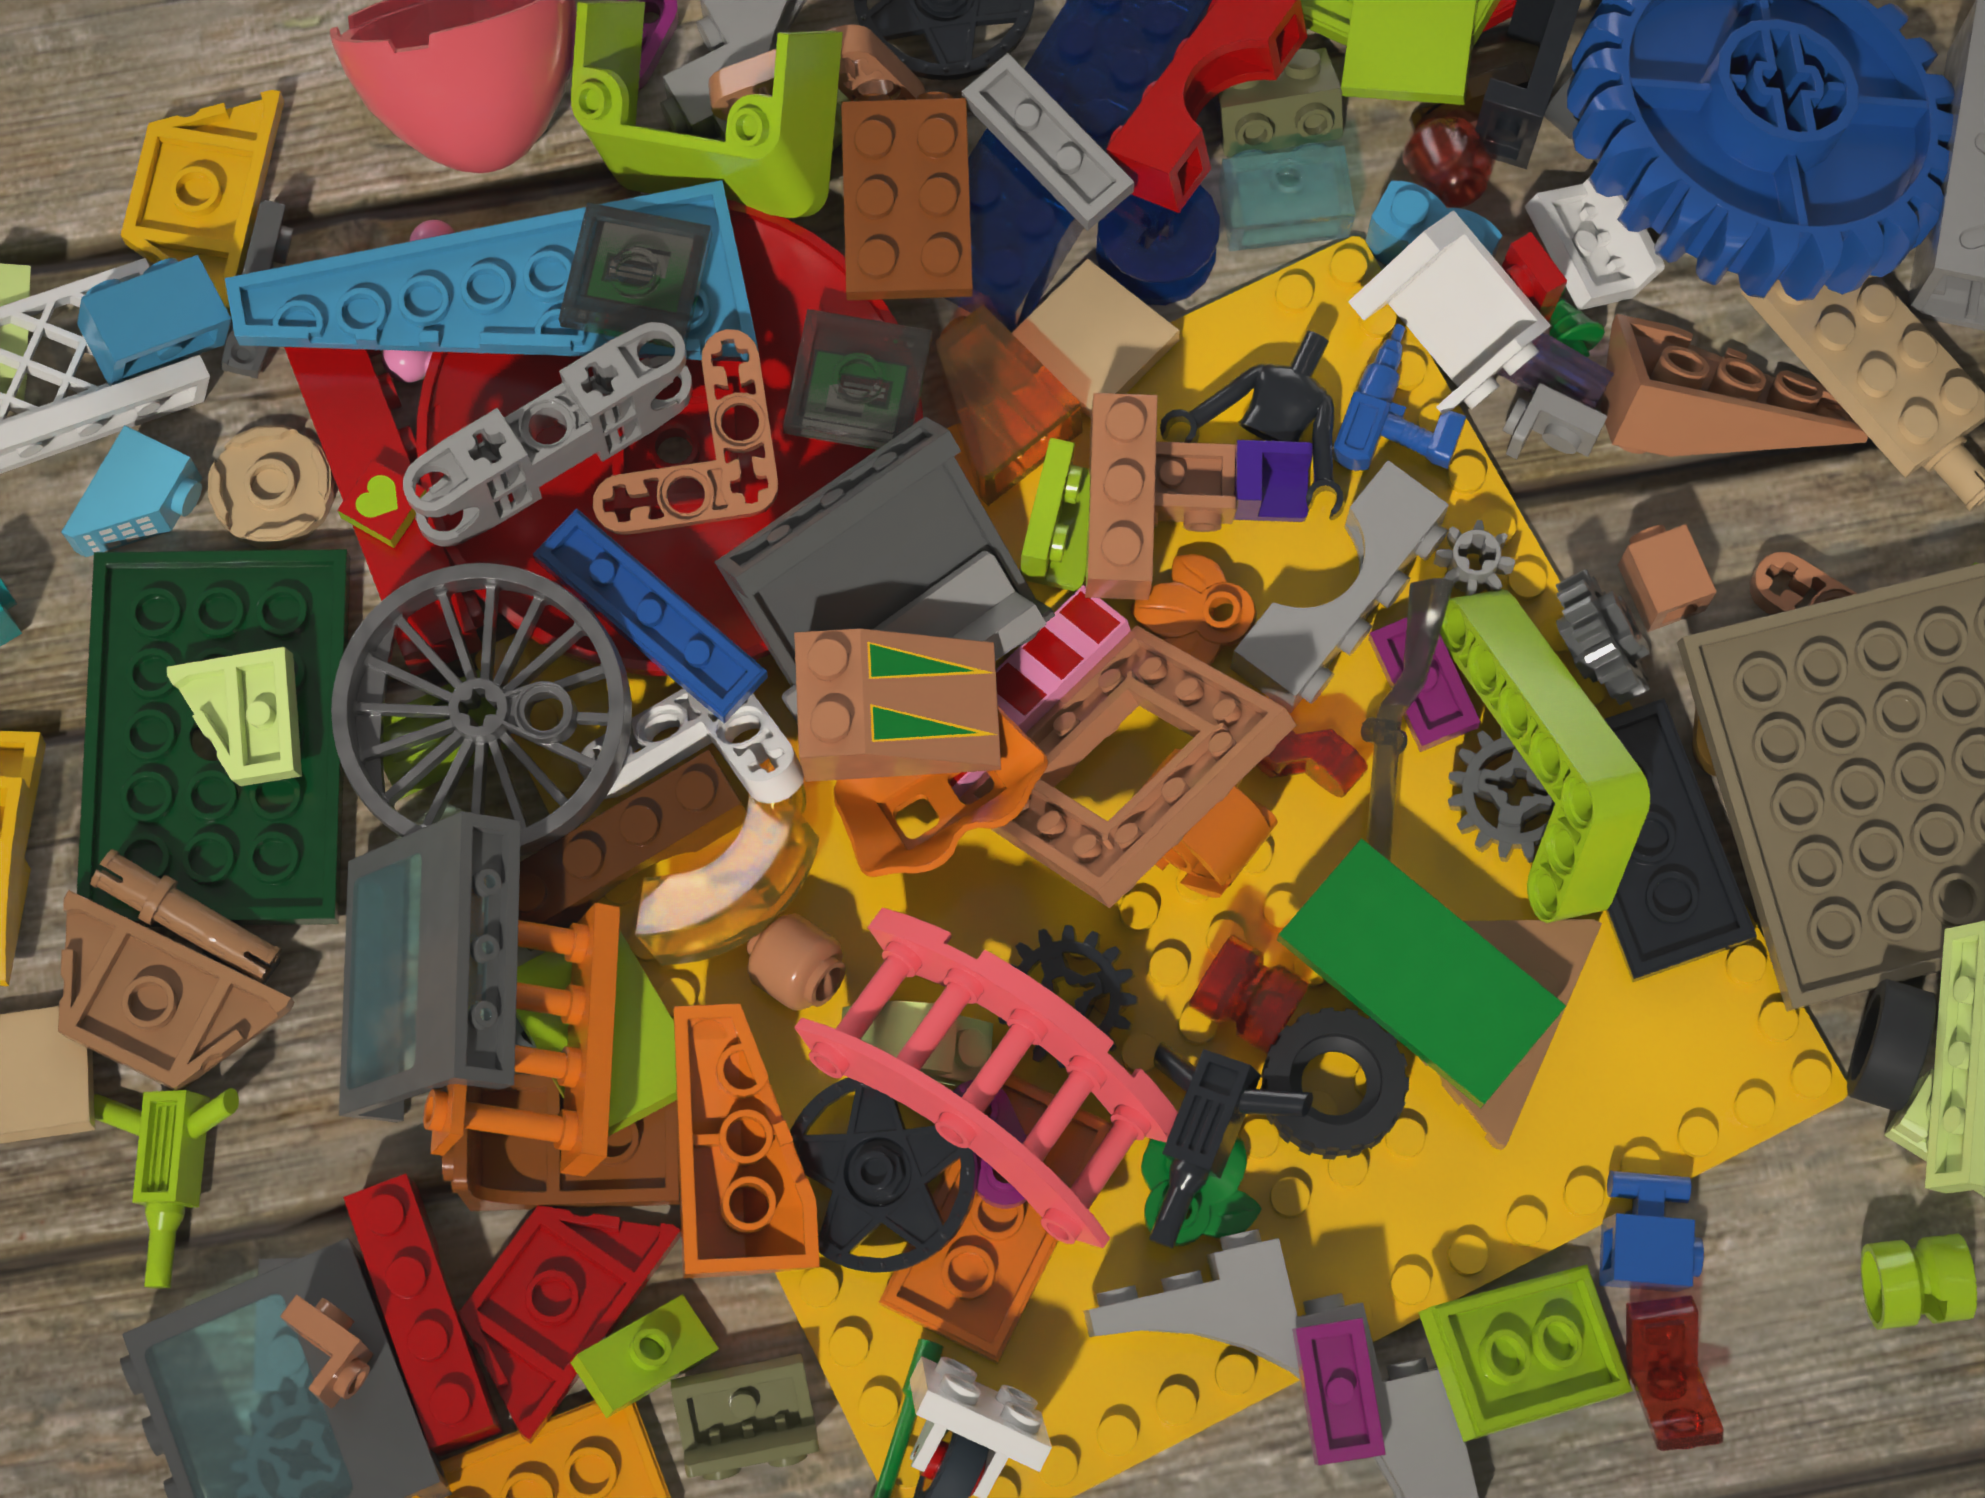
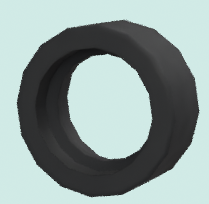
(1891, 1045)

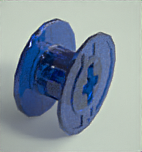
(1172, 265)

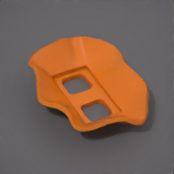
(871, 806)

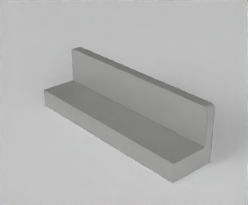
(967, 605)

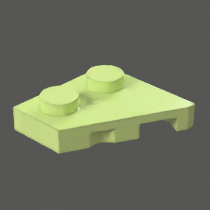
(246, 712)

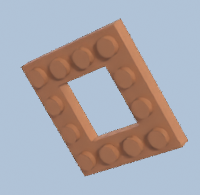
(1230, 733)

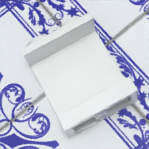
(1457, 308)

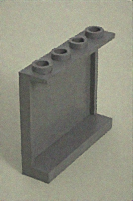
(866, 545)

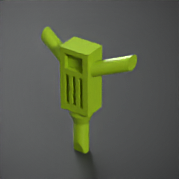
(168, 1161)

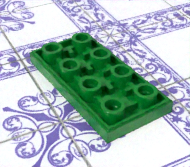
(1421, 973)

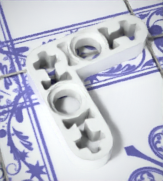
(697, 730)

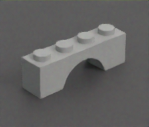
(1293, 646)

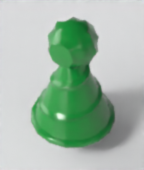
(1574, 328)

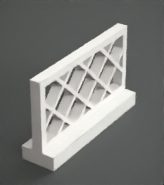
(94, 409)

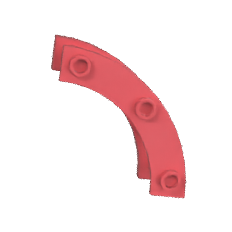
(1033, 1018)

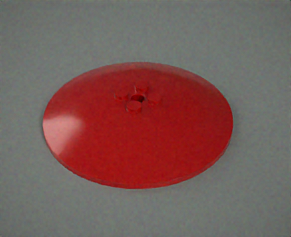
(783, 276)

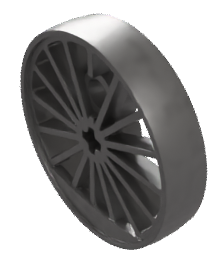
(361, 706)

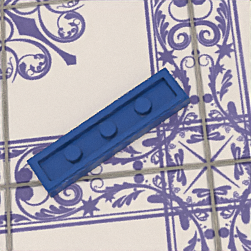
(650, 615)

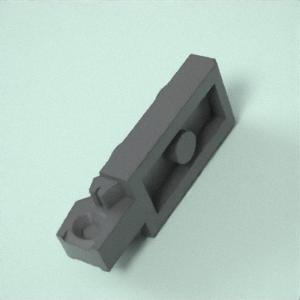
(268, 245)

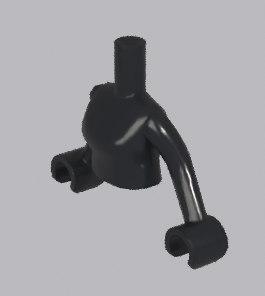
(1280, 410)

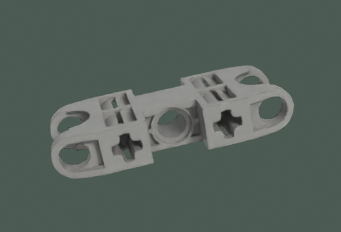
(514, 463)

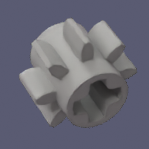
(1489, 551)

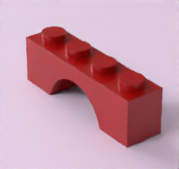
(1232, 45)
(422, 1315)

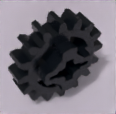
(1057, 968)

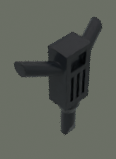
(1207, 1125)

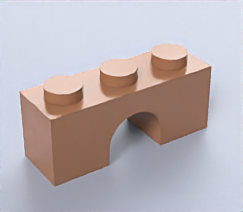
(1121, 496)

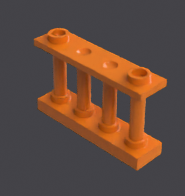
(581, 1067)

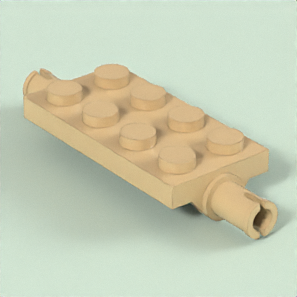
(1887, 377)

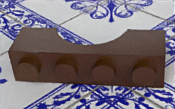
(660, 821)

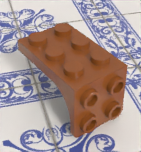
(906, 197)
(521, 1172)

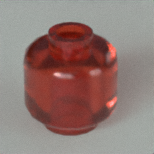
(1449, 160)

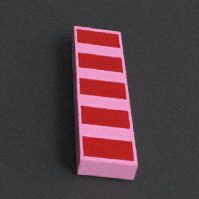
(1052, 664)

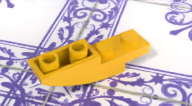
(19, 780)

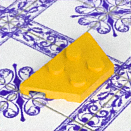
(203, 186)

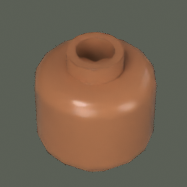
(796, 962)

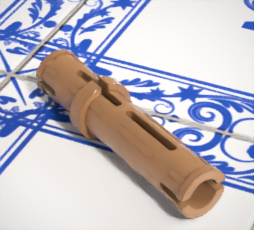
(185, 916)

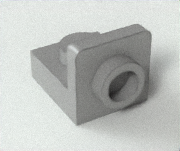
(1560, 420)

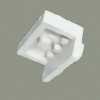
(1591, 246)

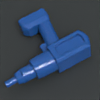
(1375, 415)

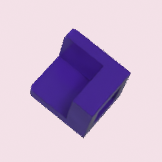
(1272, 480)

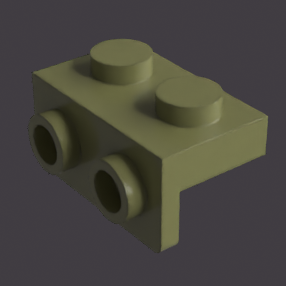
(1283, 112)
(745, 1417)

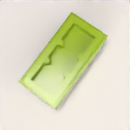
(644, 1356)

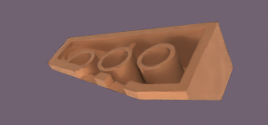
(1694, 402)

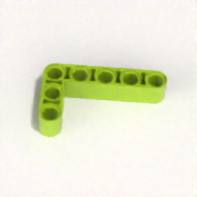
(1567, 745)

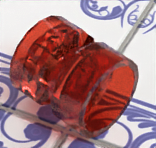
(1249, 993)

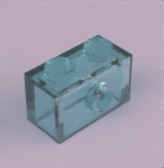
(1286, 197)

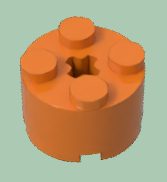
(1220, 842)

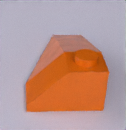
(739, 1172)

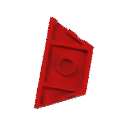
(554, 1296)

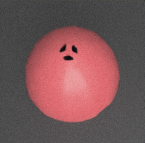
(461, 76)

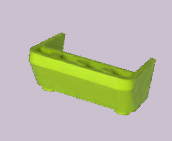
(773, 145)

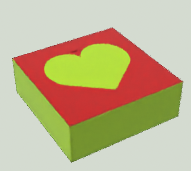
(379, 504)

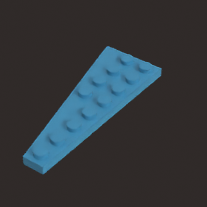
(479, 289)

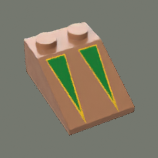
(894, 704)

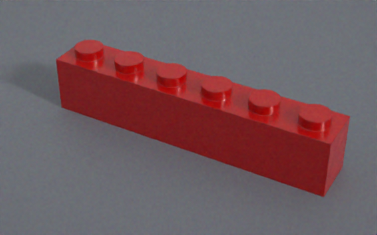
(356, 425)

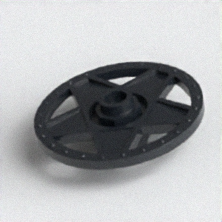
(948, 30)
(880, 1178)

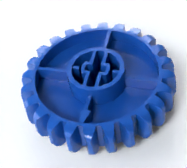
(1765, 135)

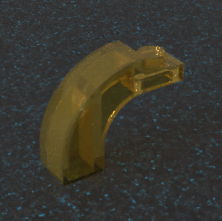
(738, 893)

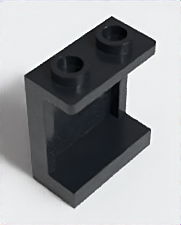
(1514, 114)

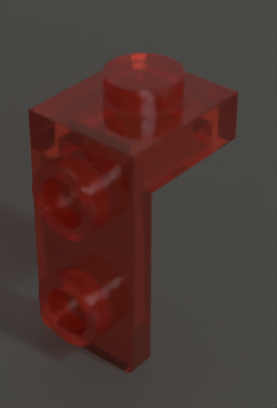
(1667, 1373)

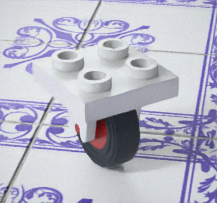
(970, 1431)

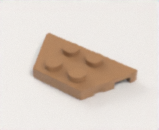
(1554, 958)
(154, 998)

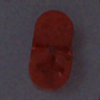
(1321, 756)

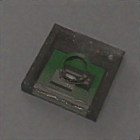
(634, 272)
(856, 380)

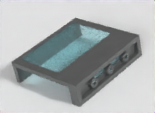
(430, 965)
(237, 1404)

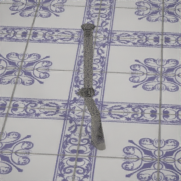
(1424, 622)

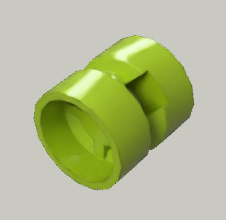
(1926, 1280)

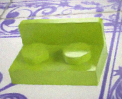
(1058, 522)

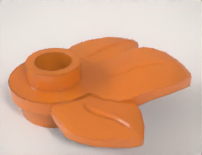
(1185, 608)

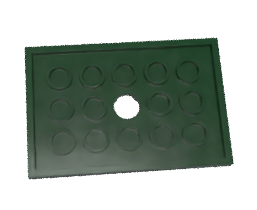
(241, 850)

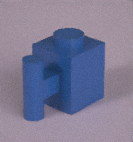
(1644, 1246)

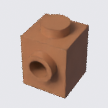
(1666, 576)

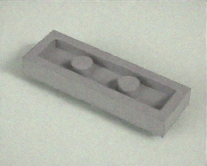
(1047, 141)

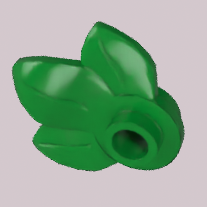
(1217, 1206)

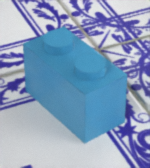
(153, 319)

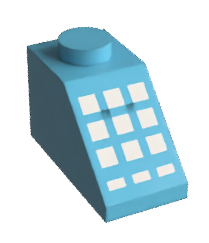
(133, 495)

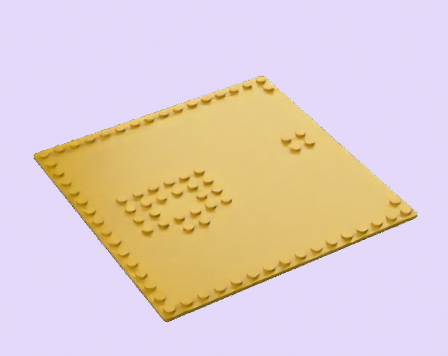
(1634, 1079)

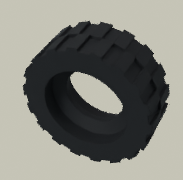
(1374, 1052)

